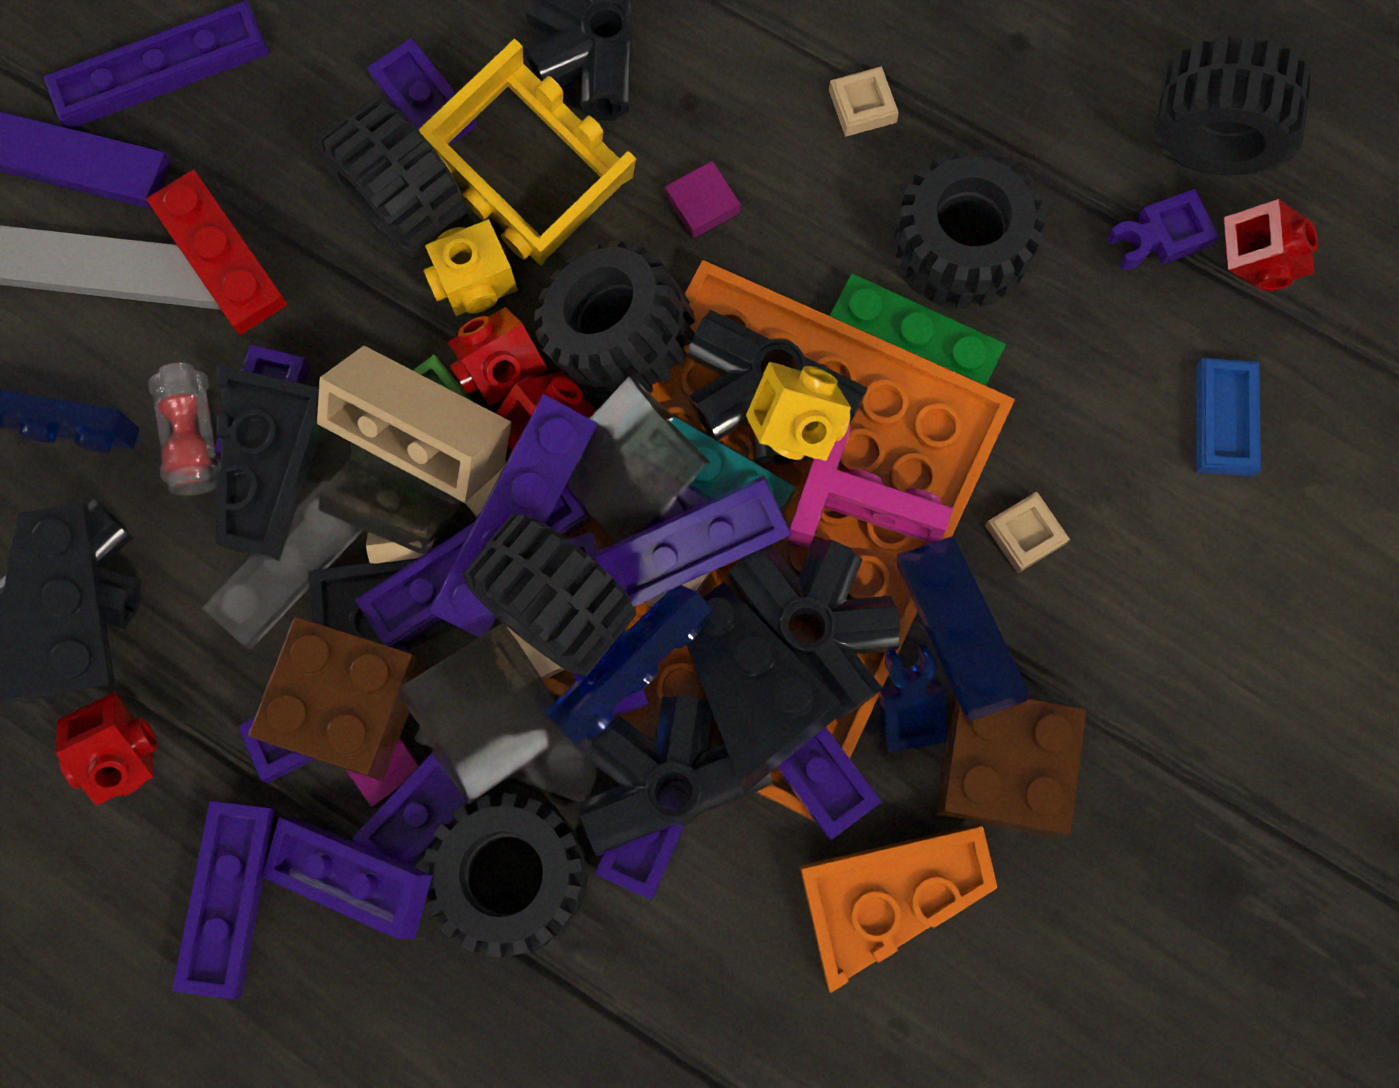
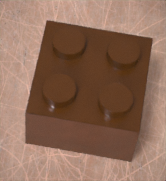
(336, 699)
(1013, 767)

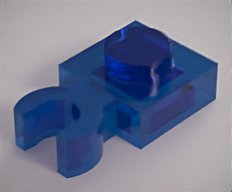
(914, 708)

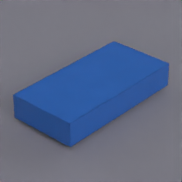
(1228, 417)

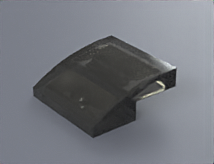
(633, 462)
(388, 502)
(483, 712)

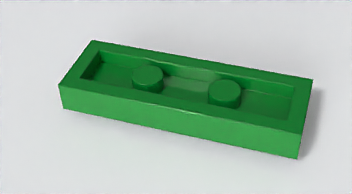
(917, 329)

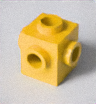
(469, 268)
(799, 411)

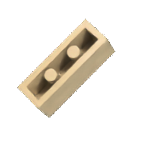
(413, 423)

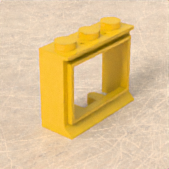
(547, 102)

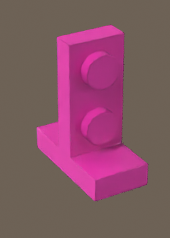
(864, 498)

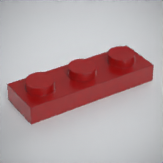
(216, 252)

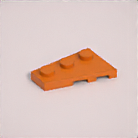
(891, 893)

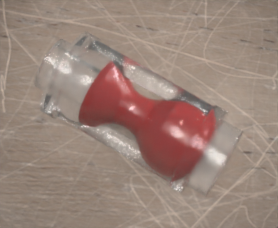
(187, 454)

